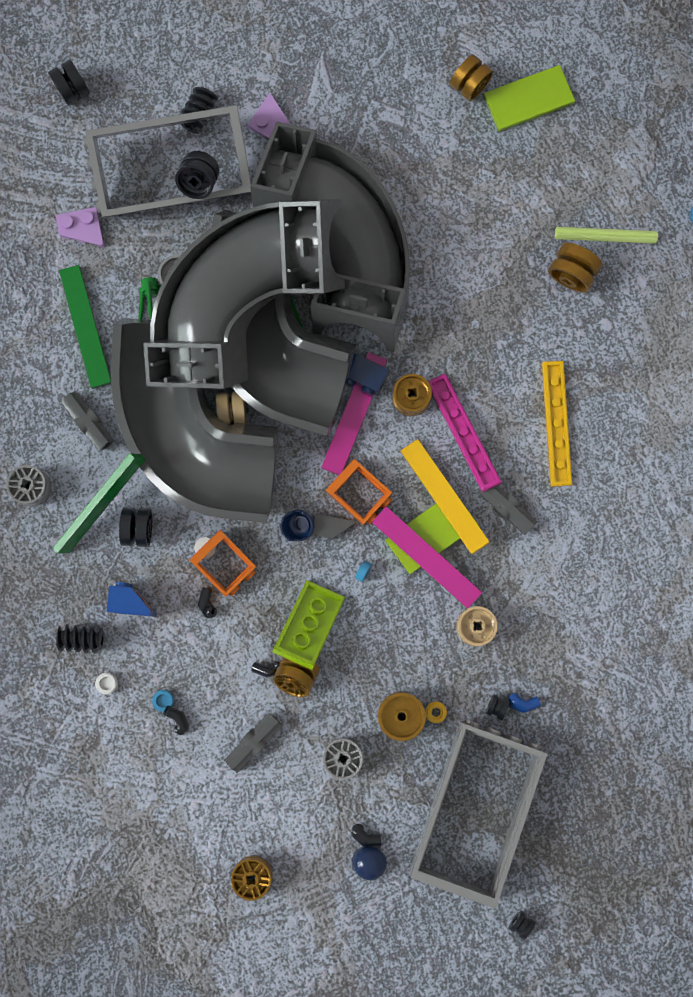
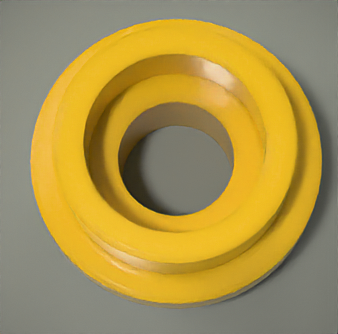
(435, 719)

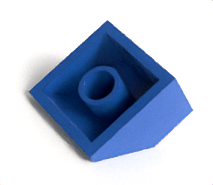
(127, 600)

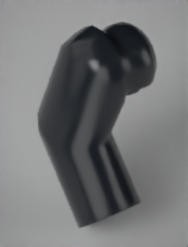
(205, 604)
(263, 670)
(181, 721)
(363, 838)

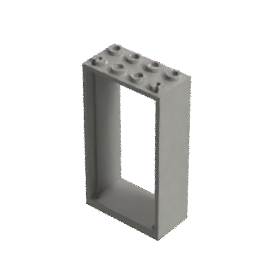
(95, 164)
(491, 896)

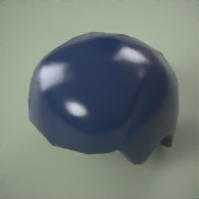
(297, 525)
(369, 862)

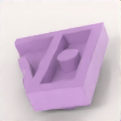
(266, 117)
(81, 226)

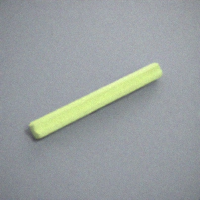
(611, 235)

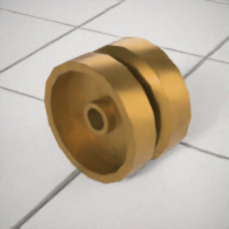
(575, 267)
(411, 725)

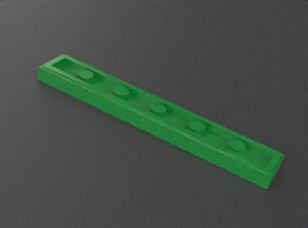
(85, 327)
(99, 503)

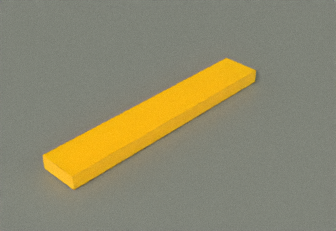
(556, 423)
(444, 497)

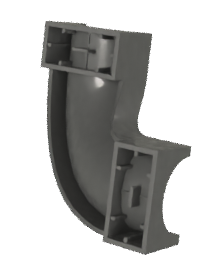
(364, 237)
(226, 280)
(291, 371)
(186, 447)

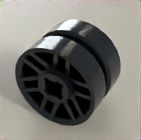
(68, 82)
(197, 175)
(135, 527)

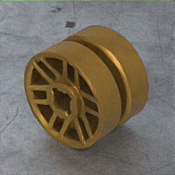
(471, 77)
(411, 384)
(295, 678)
(256, 888)

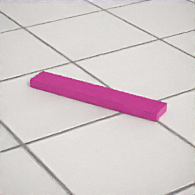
(349, 426)
(464, 433)
(427, 557)

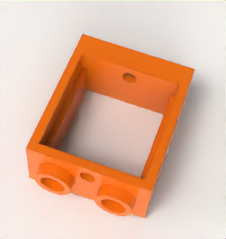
(342, 479)
(233, 587)

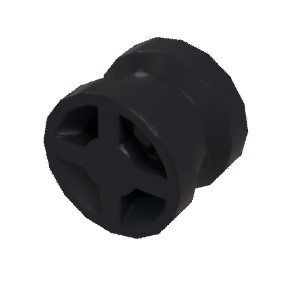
(497, 707)
(522, 925)

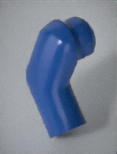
(523, 705)

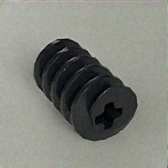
(198, 102)
(79, 639)

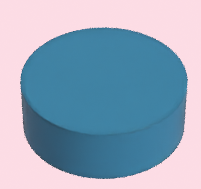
(363, 571)
(162, 699)

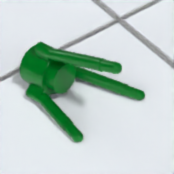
(149, 290)

